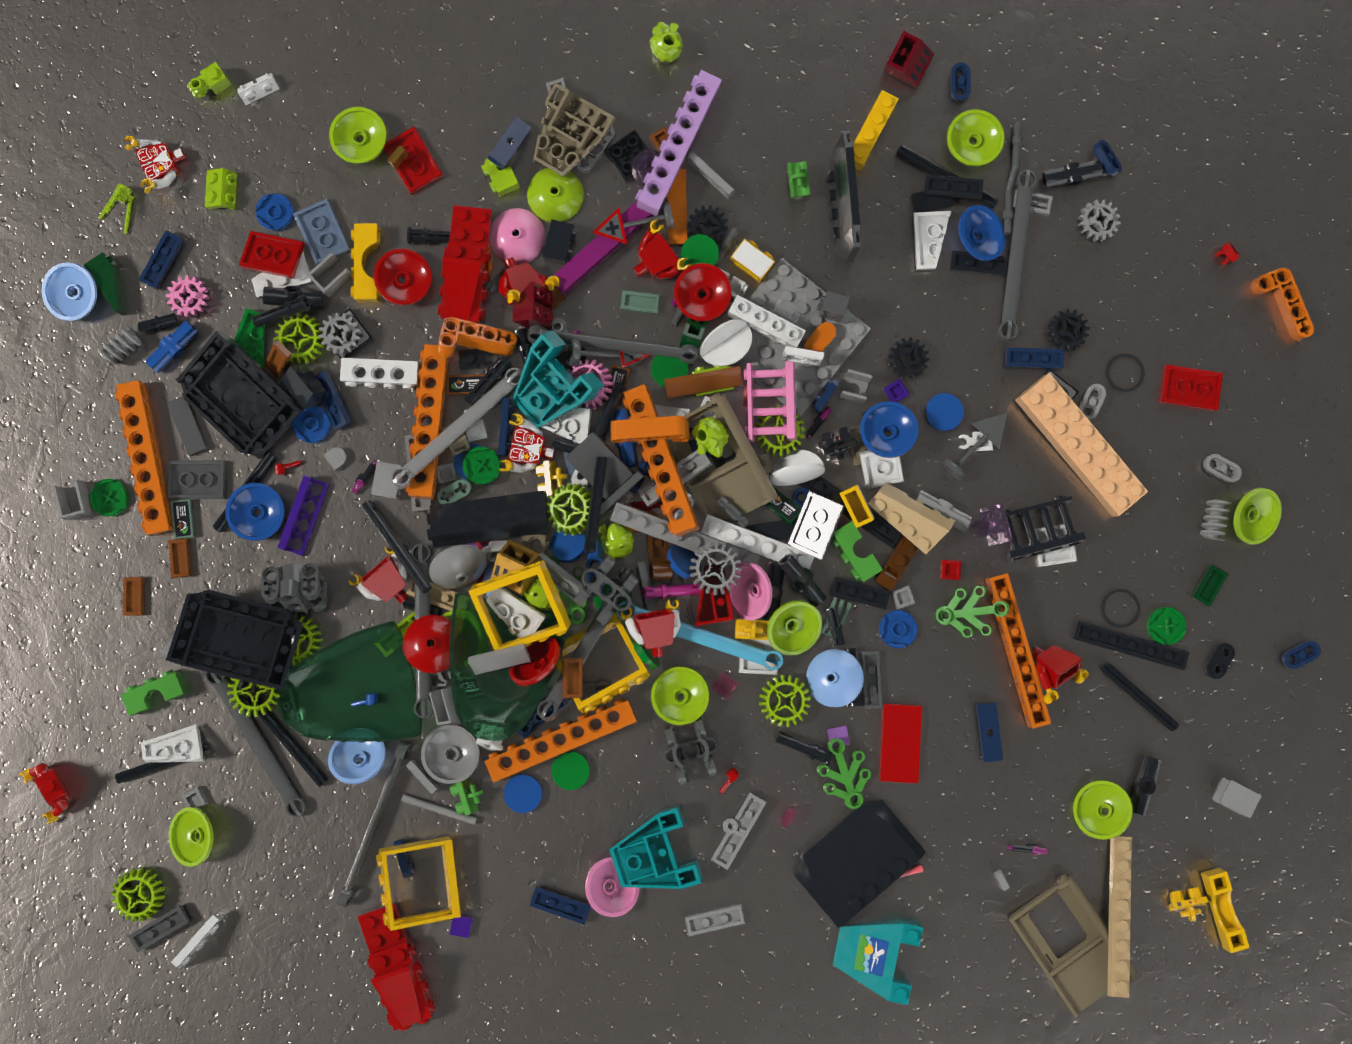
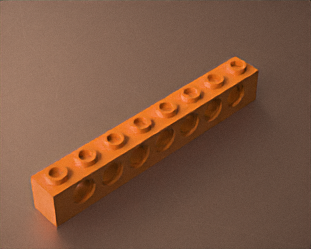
(153, 465)
(426, 489)
(688, 522)
(1018, 653)
(499, 771)

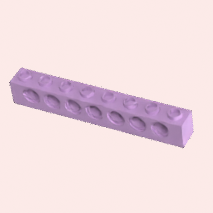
(709, 86)

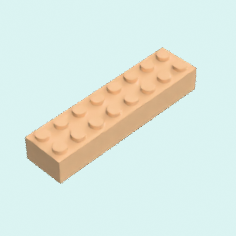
(1081, 445)

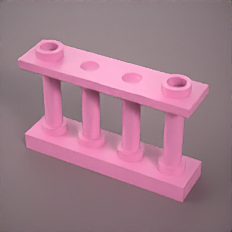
(787, 410)

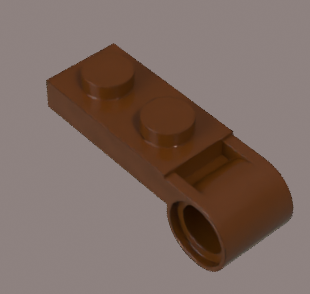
(657, 555)
(896, 563)

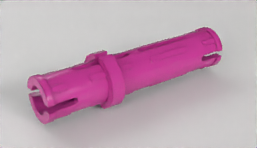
(670, 591)

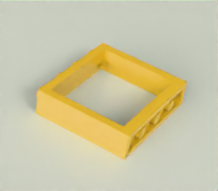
(538, 568)
(622, 685)
(450, 877)

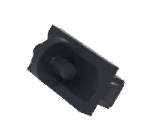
(837, 445)

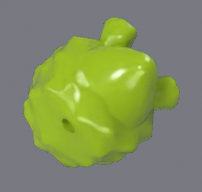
(666, 42)
(710, 436)
(617, 540)
(536, 596)

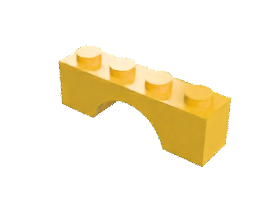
(873, 127)
(366, 239)
(1219, 895)

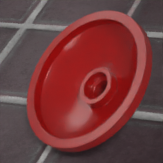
(405, 265)
(707, 279)
(416, 647)
(543, 660)

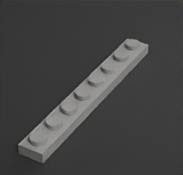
(658, 528)

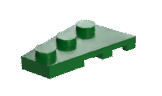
(250, 337)

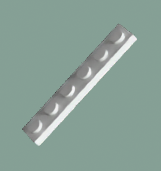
(753, 541)

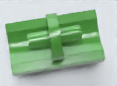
(798, 179)
(468, 795)

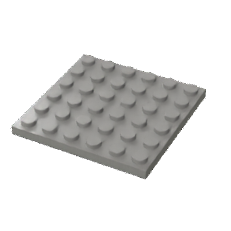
(767, 353)

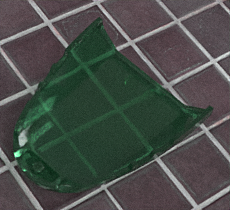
(327, 682)
(489, 702)

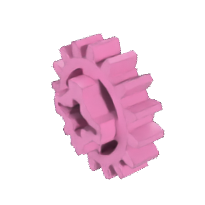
(183, 289)

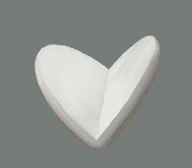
(727, 343)
(796, 468)

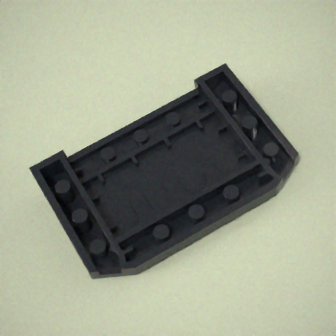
(844, 198)
(238, 396)
(235, 638)
(857, 861)

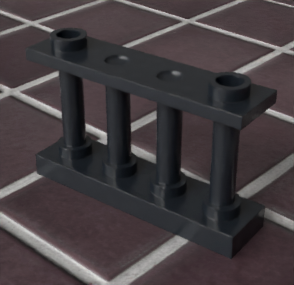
(1053, 542)

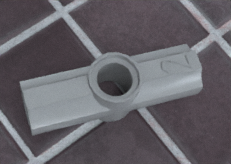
(947, 510)

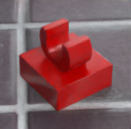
(1230, 252)

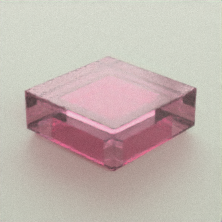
(724, 685)
(788, 816)

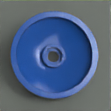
(982, 233)
(892, 418)
(242, 507)

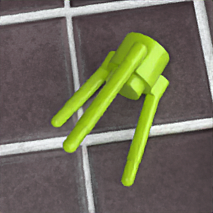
(121, 194)

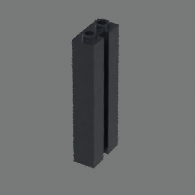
(488, 519)

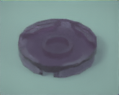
(642, 165)

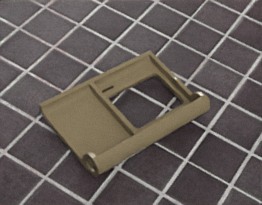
(739, 480)
(1083, 971)

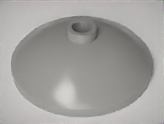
(457, 567)
(436, 755)

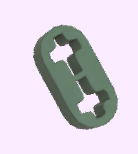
(452, 488)

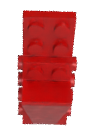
(466, 265)
(396, 971)

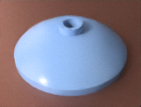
(60, 288)
(847, 681)
(345, 756)

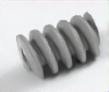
(120, 346)
(1215, 518)

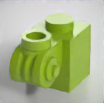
(210, 78)
(502, 180)

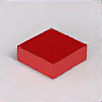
(950, 570)

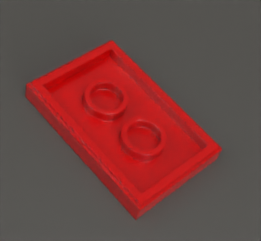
(419, 167)
(271, 254)
(1191, 387)

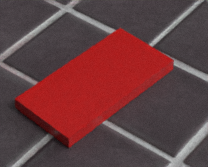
(900, 743)

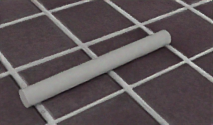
(438, 809)

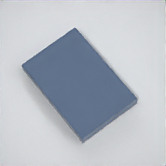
(321, 231)

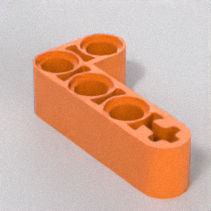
(1286, 305)
(481, 337)
(650, 429)

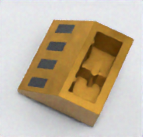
(511, 558)

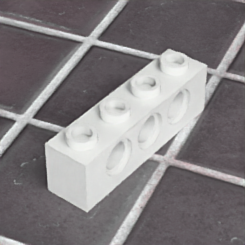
(766, 322)
(351, 366)

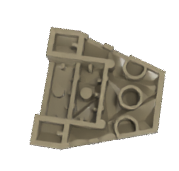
(569, 130)

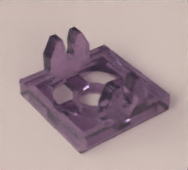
(993, 525)

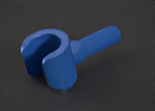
(371, 698)

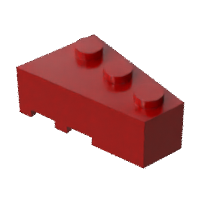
(714, 607)

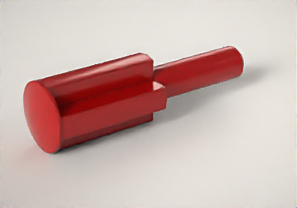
(642, 506)

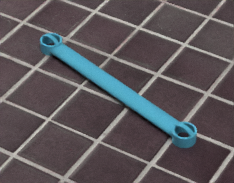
(719, 642)

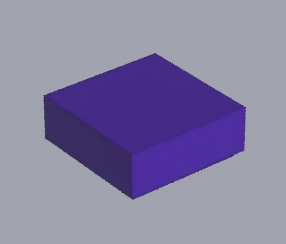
(896, 391)
(461, 926)

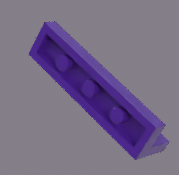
(296, 513)

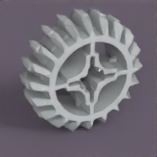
(701, 578)

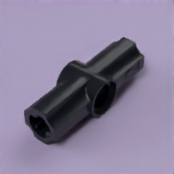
(1072, 174)
(279, 296)
(776, 578)
(802, 580)
(1148, 772)

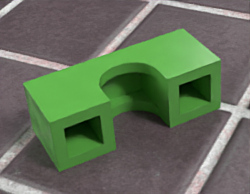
(862, 567)
(139, 698)

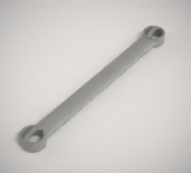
(456, 429)

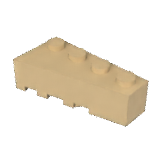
(910, 517)

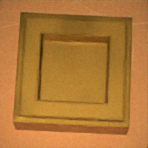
(397, 157)

